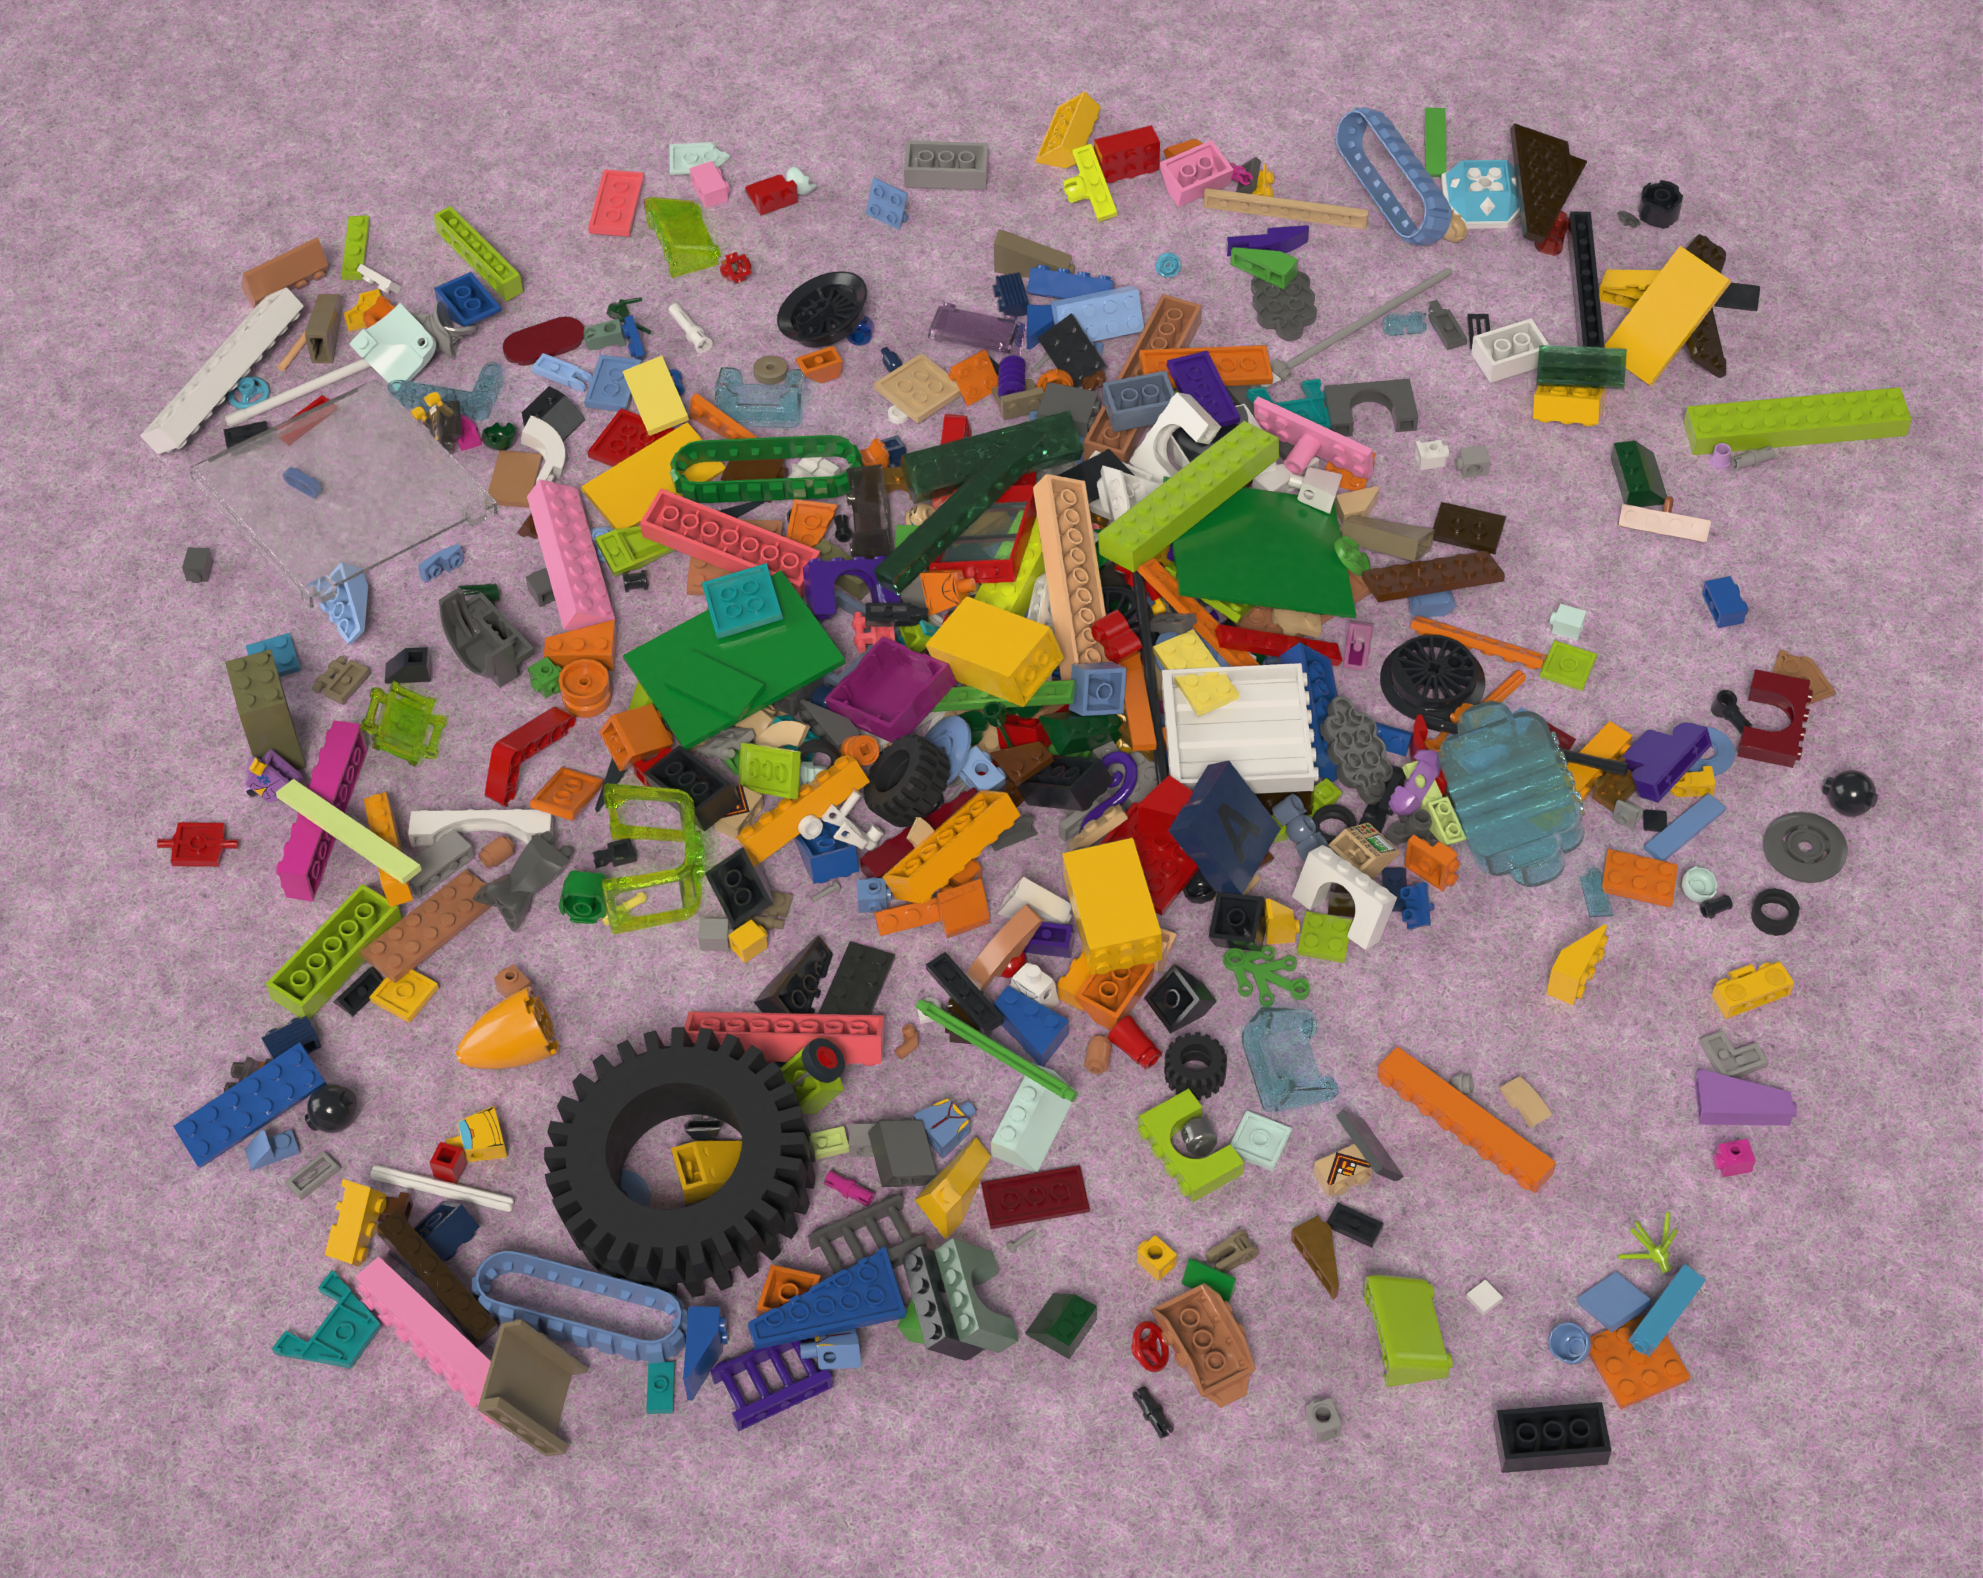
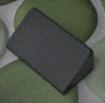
(1740, 297)
(358, 993)

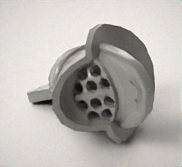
(442, 329)

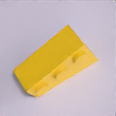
(1625, 286)

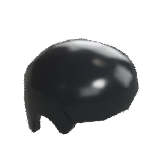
(1197, 885)

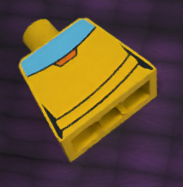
(480, 1136)

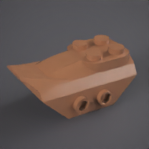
(1207, 1343)

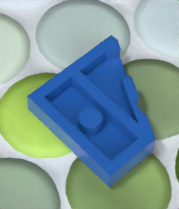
(631, 333)

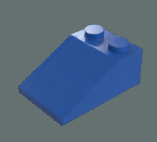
(466, 300)
(827, 857)
(703, 1345)

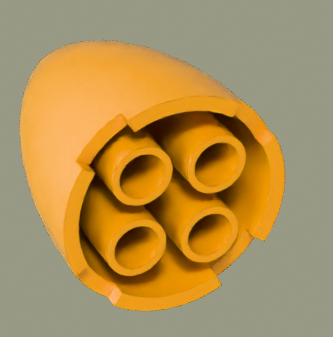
(510, 1034)

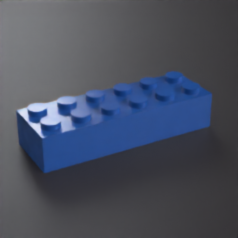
(1321, 691)

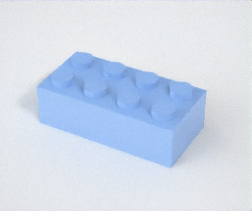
(1104, 312)

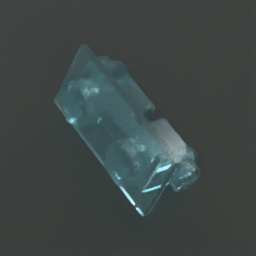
(1396, 322)
(1596, 900)

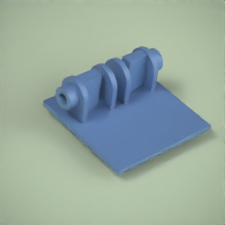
(887, 204)

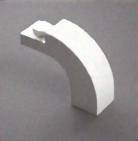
(549, 444)

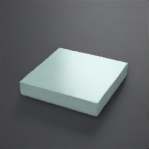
(1260, 1140)

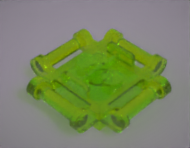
(403, 723)

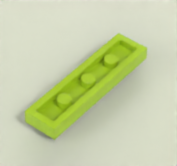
(355, 247)

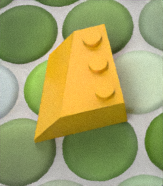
(1569, 405)

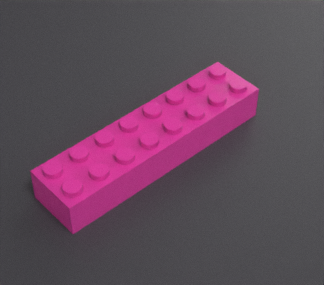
(333, 781)

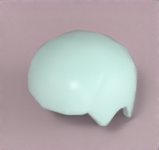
(802, 182)
(1699, 884)

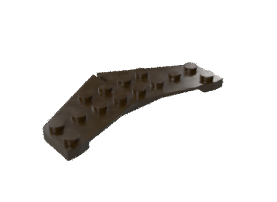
(1705, 340)

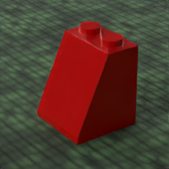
(1161, 808)

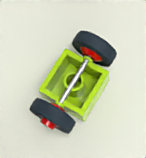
(815, 1075)

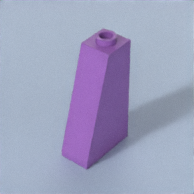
(1741, 1102)

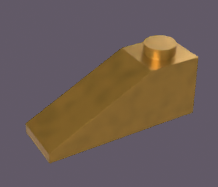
(1316, 1246)

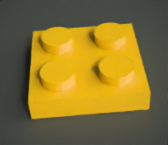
(405, 996)

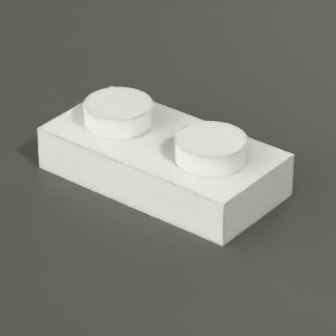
(372, 276)

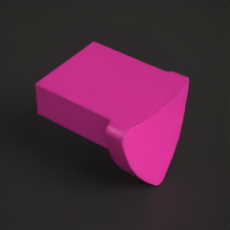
(469, 434)

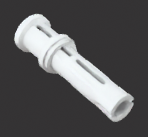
(694, 333)

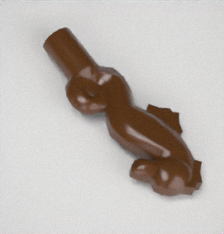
(1091, 382)

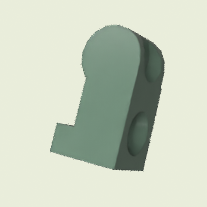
(604, 335)

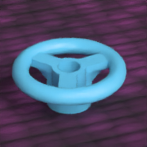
(248, 389)

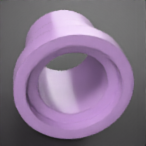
(1721, 456)

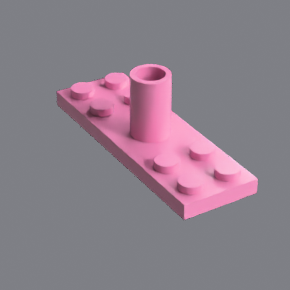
(1312, 440)

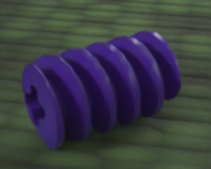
(1011, 375)

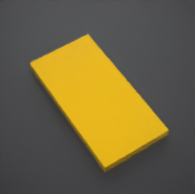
(1667, 314)
(630, 487)

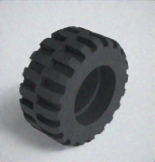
(907, 780)

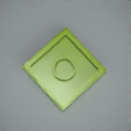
(1568, 665)

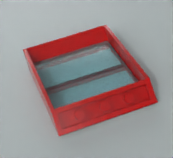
(996, 541)

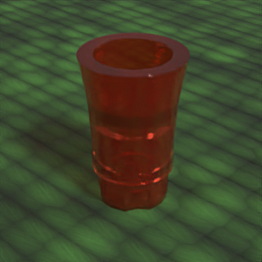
(1555, 239)

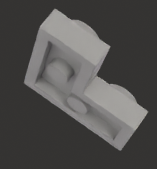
(1730, 1061)

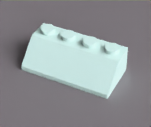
(1030, 1124)

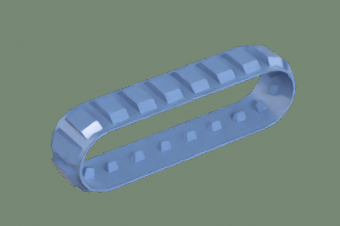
(1437, 208)
(598, 1283)

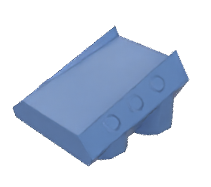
(1432, 604)

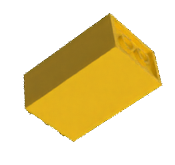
(996, 650)
(1112, 906)

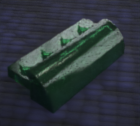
(1581, 367)

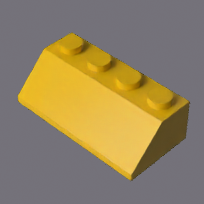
(1068, 130)

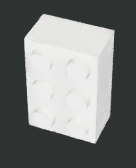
(1508, 350)

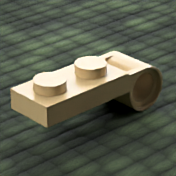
(1098, 828)

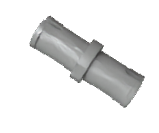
(1753, 458)

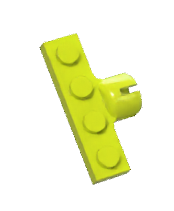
(1090, 184)

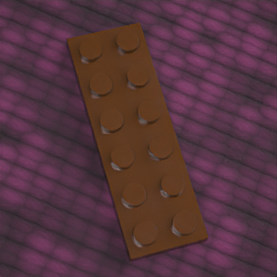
(1432, 576)

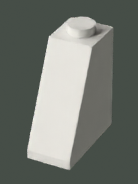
(1043, 902)

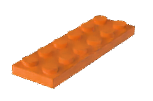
(1234, 364)

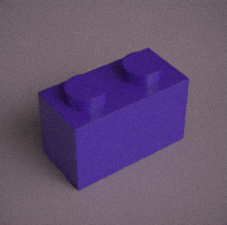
(1052, 940)

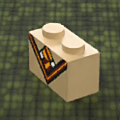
(743, 814)
(1342, 1171)

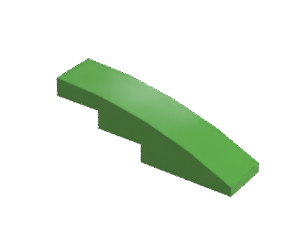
(1435, 141)

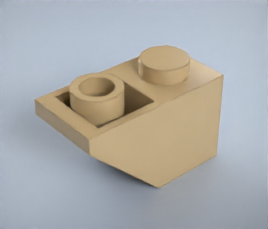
(1356, 503)

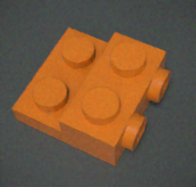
(1433, 864)

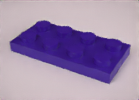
(1200, 379)

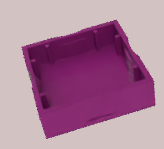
(891, 690)

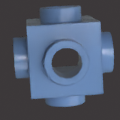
(872, 895)

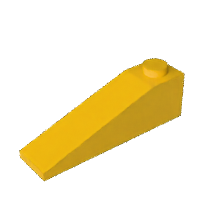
(952, 1191)

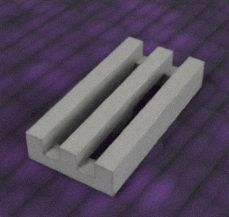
(313, 1175)

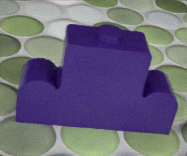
(1664, 759)

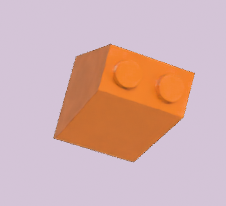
(635, 736)

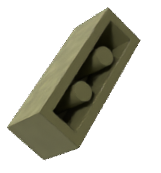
(849, 583)

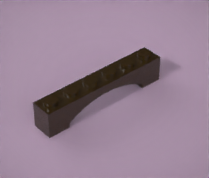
(453, 1295)

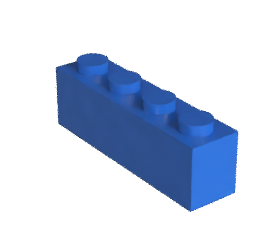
(1063, 285)

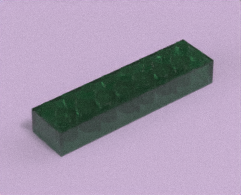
(948, 466)

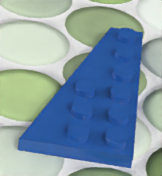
(842, 1302)

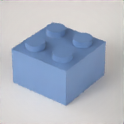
(1098, 688)

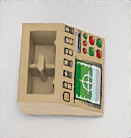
(1364, 849)

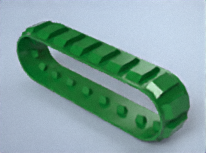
(763, 449)

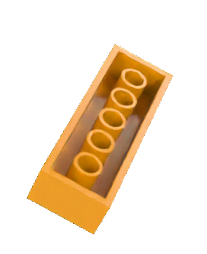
(951, 846)

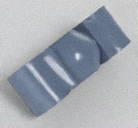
(1299, 826)

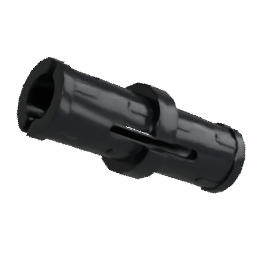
(1153, 1412)

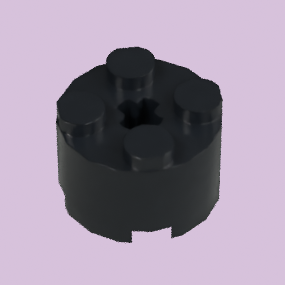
(1660, 204)

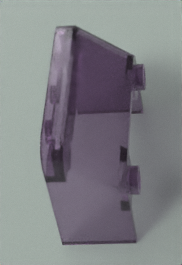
(977, 330)

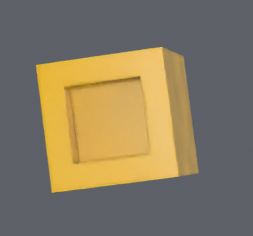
(1156, 1267)

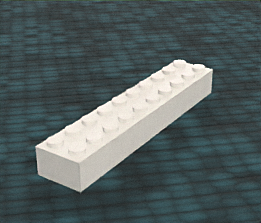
(222, 371)

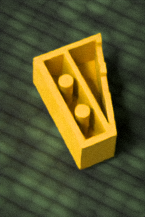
(356, 1223)

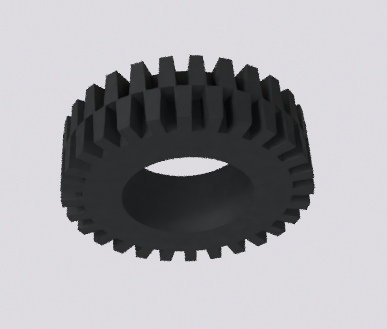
(658, 1086)

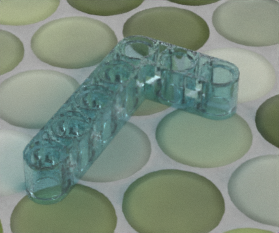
(474, 404)

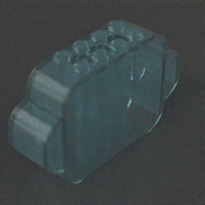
(1512, 793)

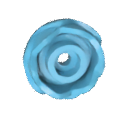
(1174, 264)

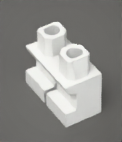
(814, 468)

